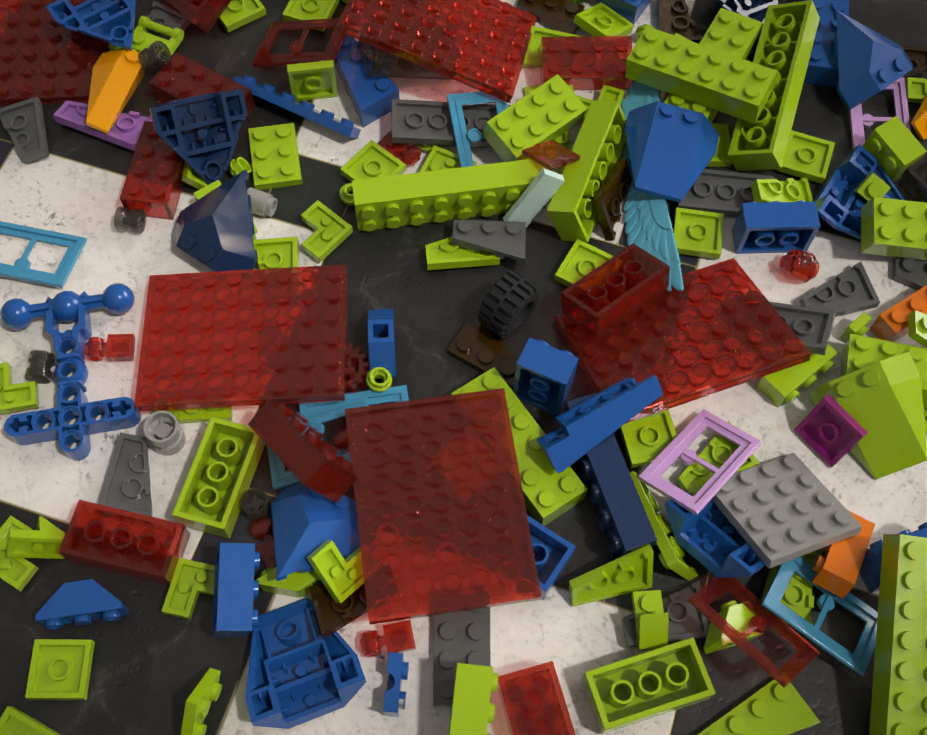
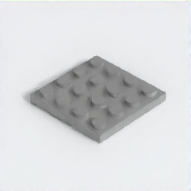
(784, 510)

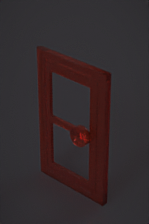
(263, 57)
(791, 668)

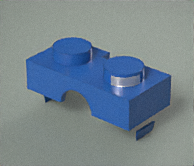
(394, 697)

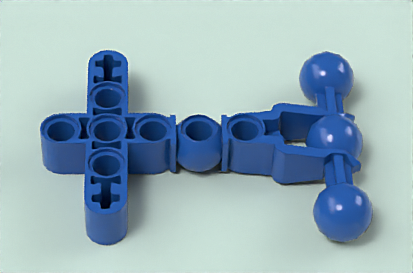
(119, 412)

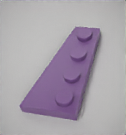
(123, 133)

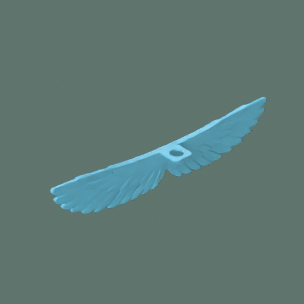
(648, 215)

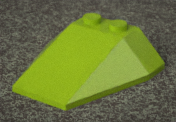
(890, 407)

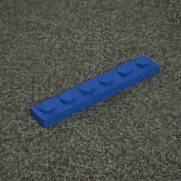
(303, 109)

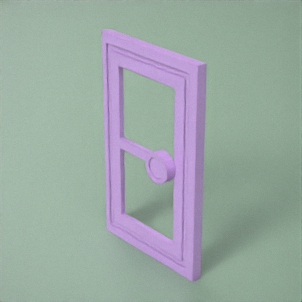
(859, 121)
(705, 419)

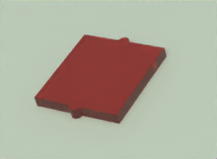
(551, 154)

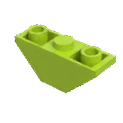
(295, 584)

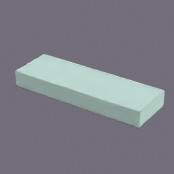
(535, 197)

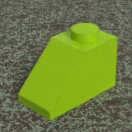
(738, 617)

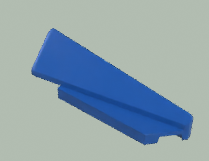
(597, 419)

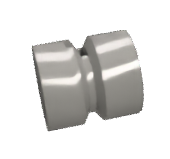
(164, 433)

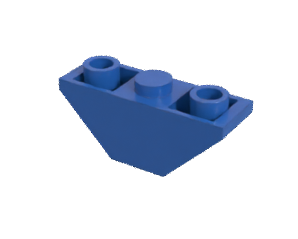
(382, 340)
(80, 604)

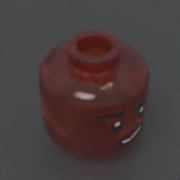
(799, 266)

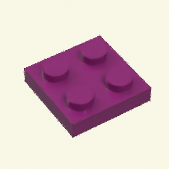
(830, 430)

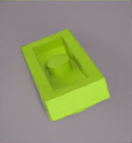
(37, 543)
(650, 620)

